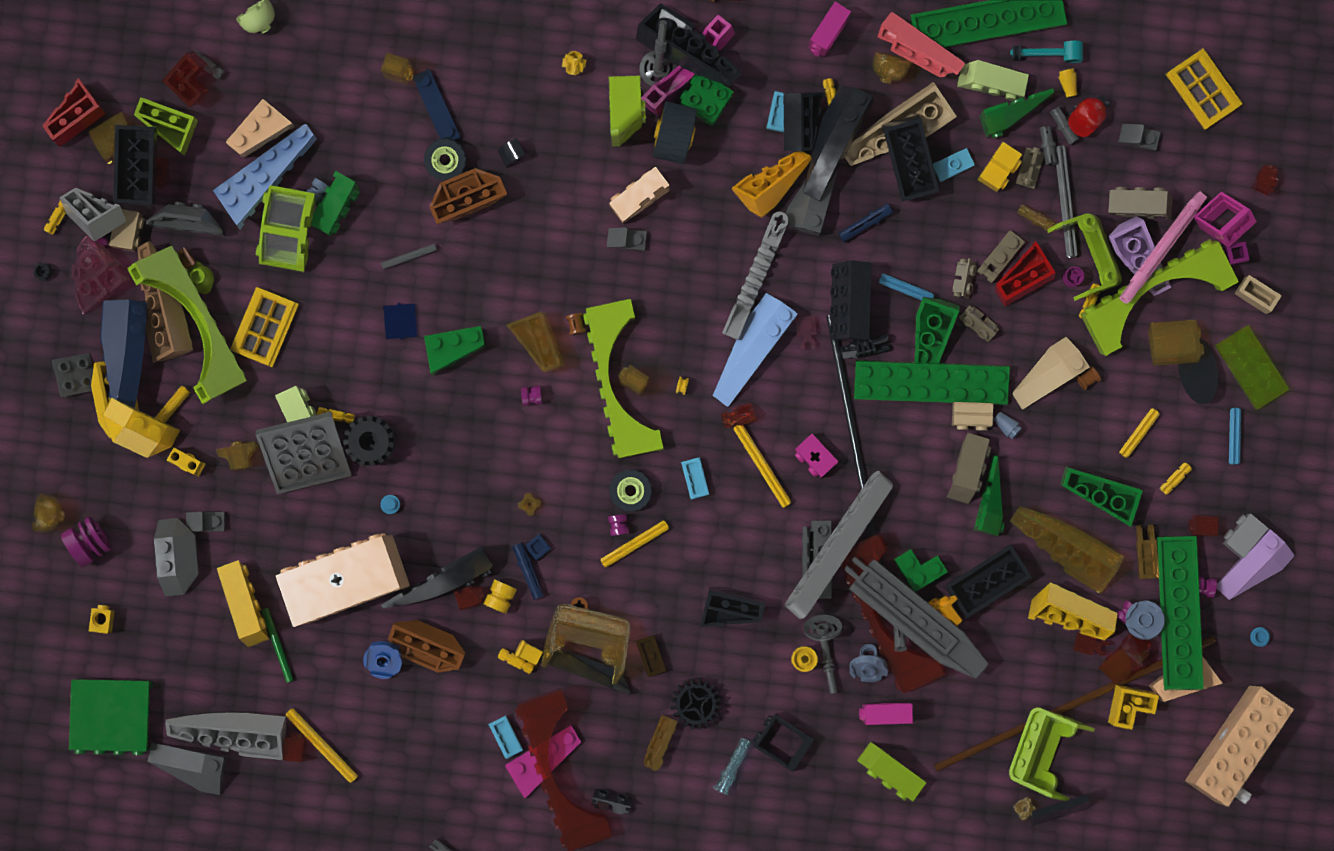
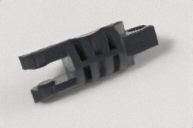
(865, 347)

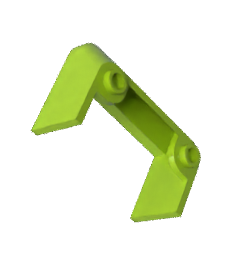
(626, 108)
(1100, 249)
(1038, 748)

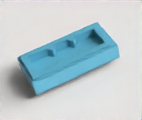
(776, 114)
(953, 165)
(695, 478)
(505, 737)

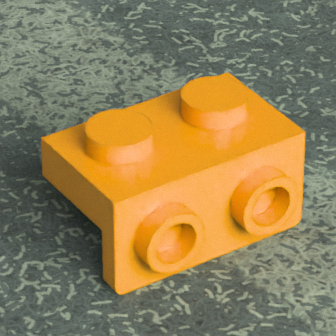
(944, 607)

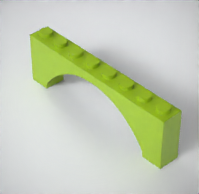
(166, 273)
(1107, 318)
(605, 326)

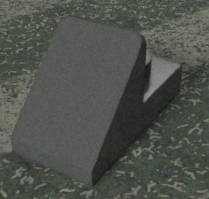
(1139, 137)
(626, 239)
(205, 521)

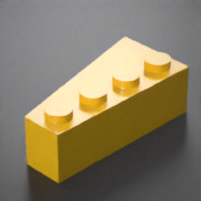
(242, 603)

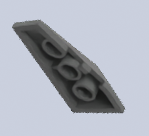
(808, 213)
(196, 768)

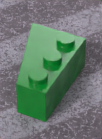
(335, 204)
(452, 346)

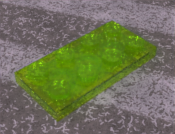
(1251, 367)

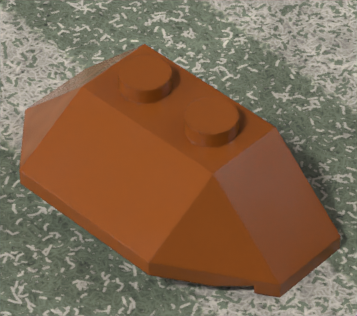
(466, 195)
(427, 645)

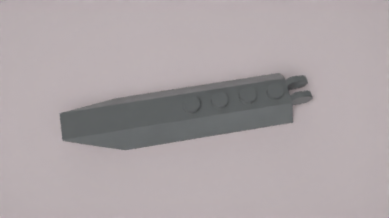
(916, 618)

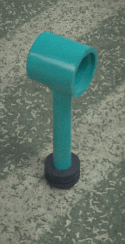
(1071, 52)

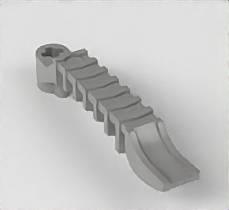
(756, 275)

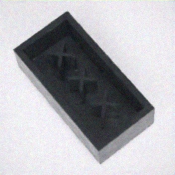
(910, 158)
(135, 164)
(850, 301)
(987, 581)

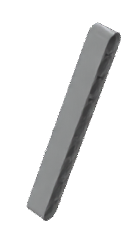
(839, 545)

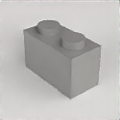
(1245, 535)

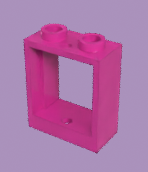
(829, 30)
(1234, 228)
(886, 713)

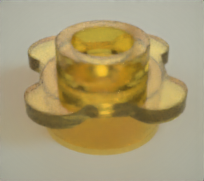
(529, 499)
(1019, 808)

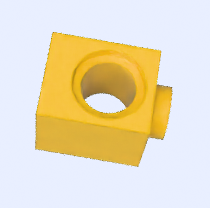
(95, 626)

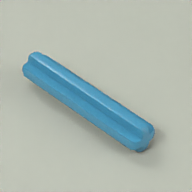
(904, 287)
(1235, 436)

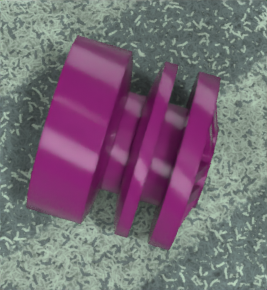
(86, 541)

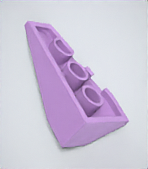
(1133, 246)
(1261, 562)

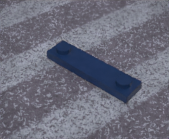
(435, 105)

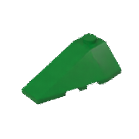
(1003, 116)
(933, 327)
(990, 509)

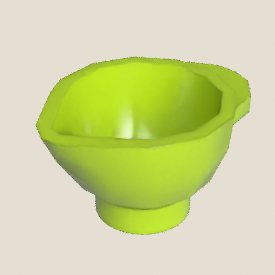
(201, 277)

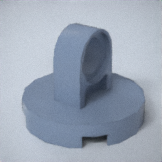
(1145, 620)
(868, 667)

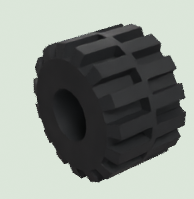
(357, 445)

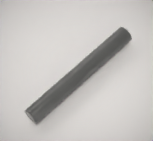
(408, 256)

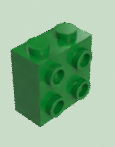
(707, 97)

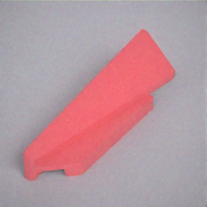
(918, 47)

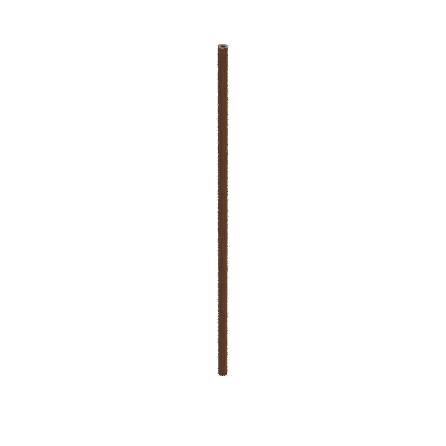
(1059, 710)

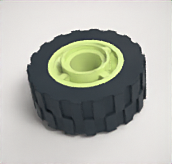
(440, 170)
(626, 502)

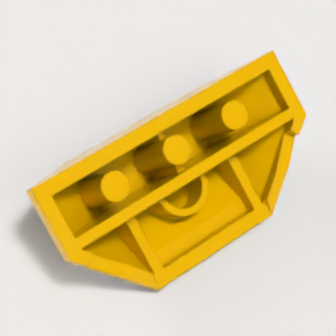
(100, 392)
(138, 430)

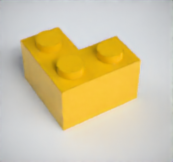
(1001, 164)
(1127, 702)

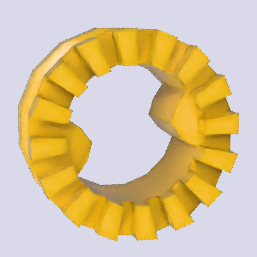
(681, 385)

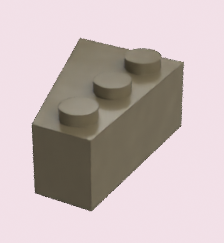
(1140, 203)
(969, 467)

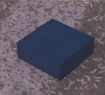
(538, 547)

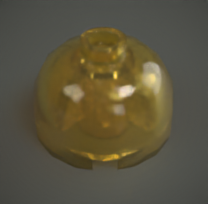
(890, 67)
(47, 513)

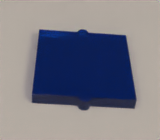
(400, 321)

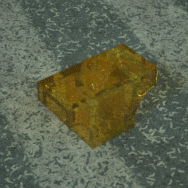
(238, 454)

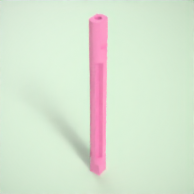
(1163, 247)

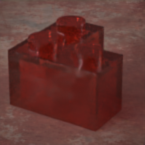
(183, 79)
(1125, 658)

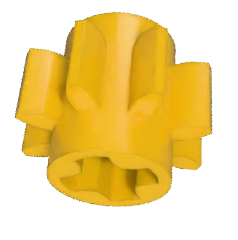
(574, 63)

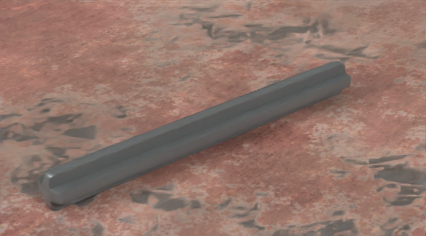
(1066, 201)

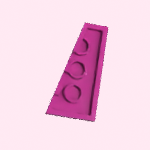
(523, 768)

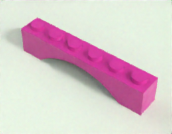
(669, 88)

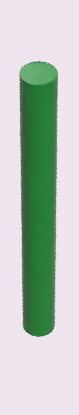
(277, 645)

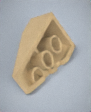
(1054, 368)

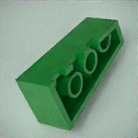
(1110, 496)

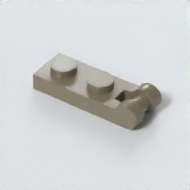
(1001, 255)

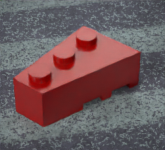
(73, 115)
(1025, 276)

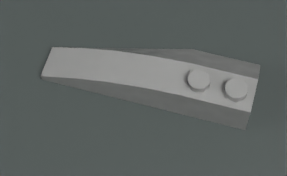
(242, 732)

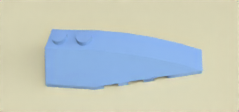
(756, 340)

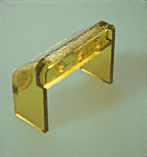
(589, 629)

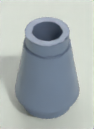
(1007, 425)

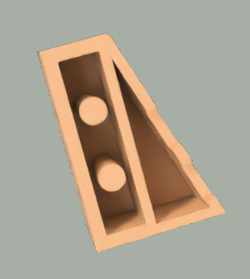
(258, 129)
(639, 195)
(1209, 679)

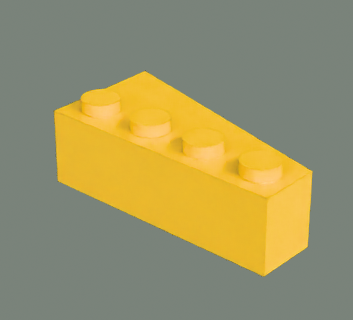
(1073, 612)

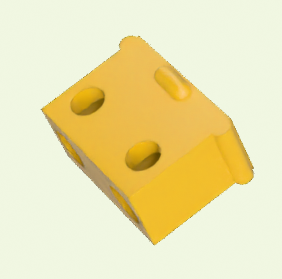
(186, 462)
(528, 652)

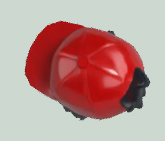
(1088, 116)

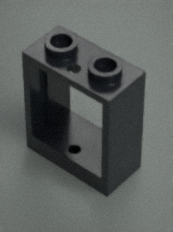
(800, 752)

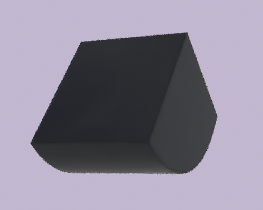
(511, 152)

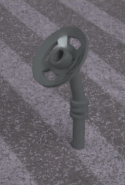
(658, 62)
(823, 636)

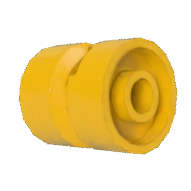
(500, 596)
(804, 659)

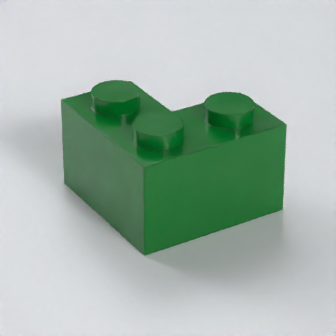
(919, 575)

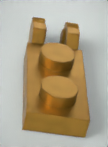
(1147, 554)
(659, 742)

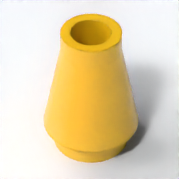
(1068, 80)

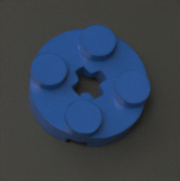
(387, 650)

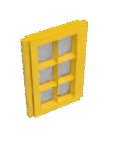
(1203, 89)
(264, 327)

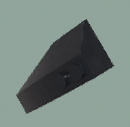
(686, 46)
(835, 137)
(451, 577)

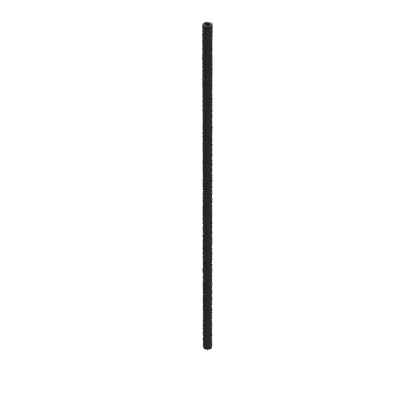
(850, 422)

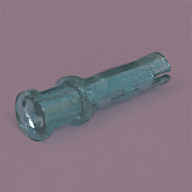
(728, 775)

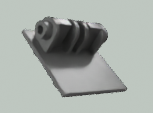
(73, 374)

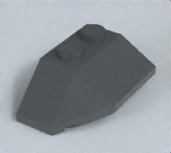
(186, 219)
(175, 556)

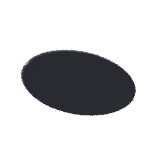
(1200, 378)

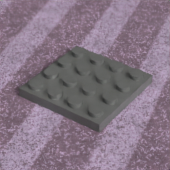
(303, 452)

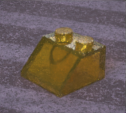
(104, 136)

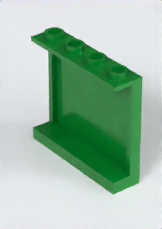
(109, 716)

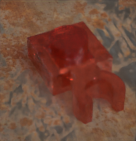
(741, 415)
(1087, 644)

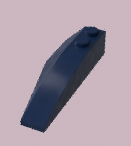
(123, 346)

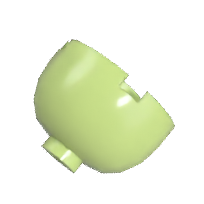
(257, 17)

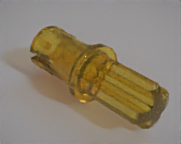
(1036, 218)

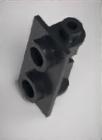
(603, 798)

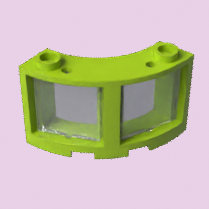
(284, 228)

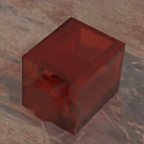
(1203, 526)
(294, 748)

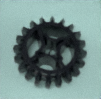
(681, 711)

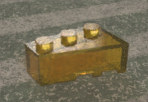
(539, 341)

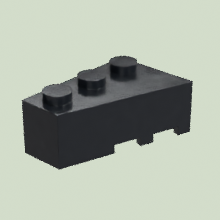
(731, 608)

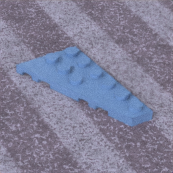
(246, 188)

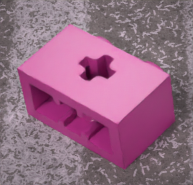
(825, 458)

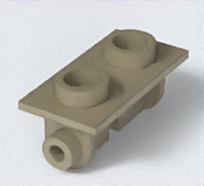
(1030, 167)
(964, 286)
(972, 318)

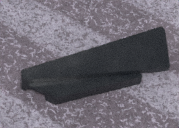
(587, 669)

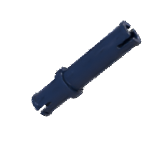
(885, 210)
(528, 571)

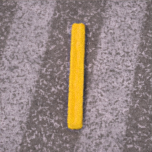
(762, 465)
(321, 745)

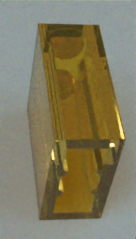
(1175, 342)

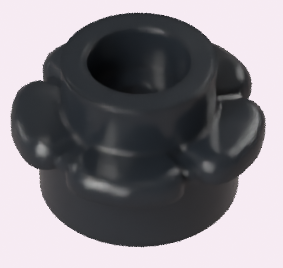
(37, 271)

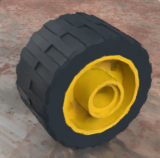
(674, 132)

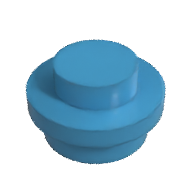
(390, 504)
(1259, 636)

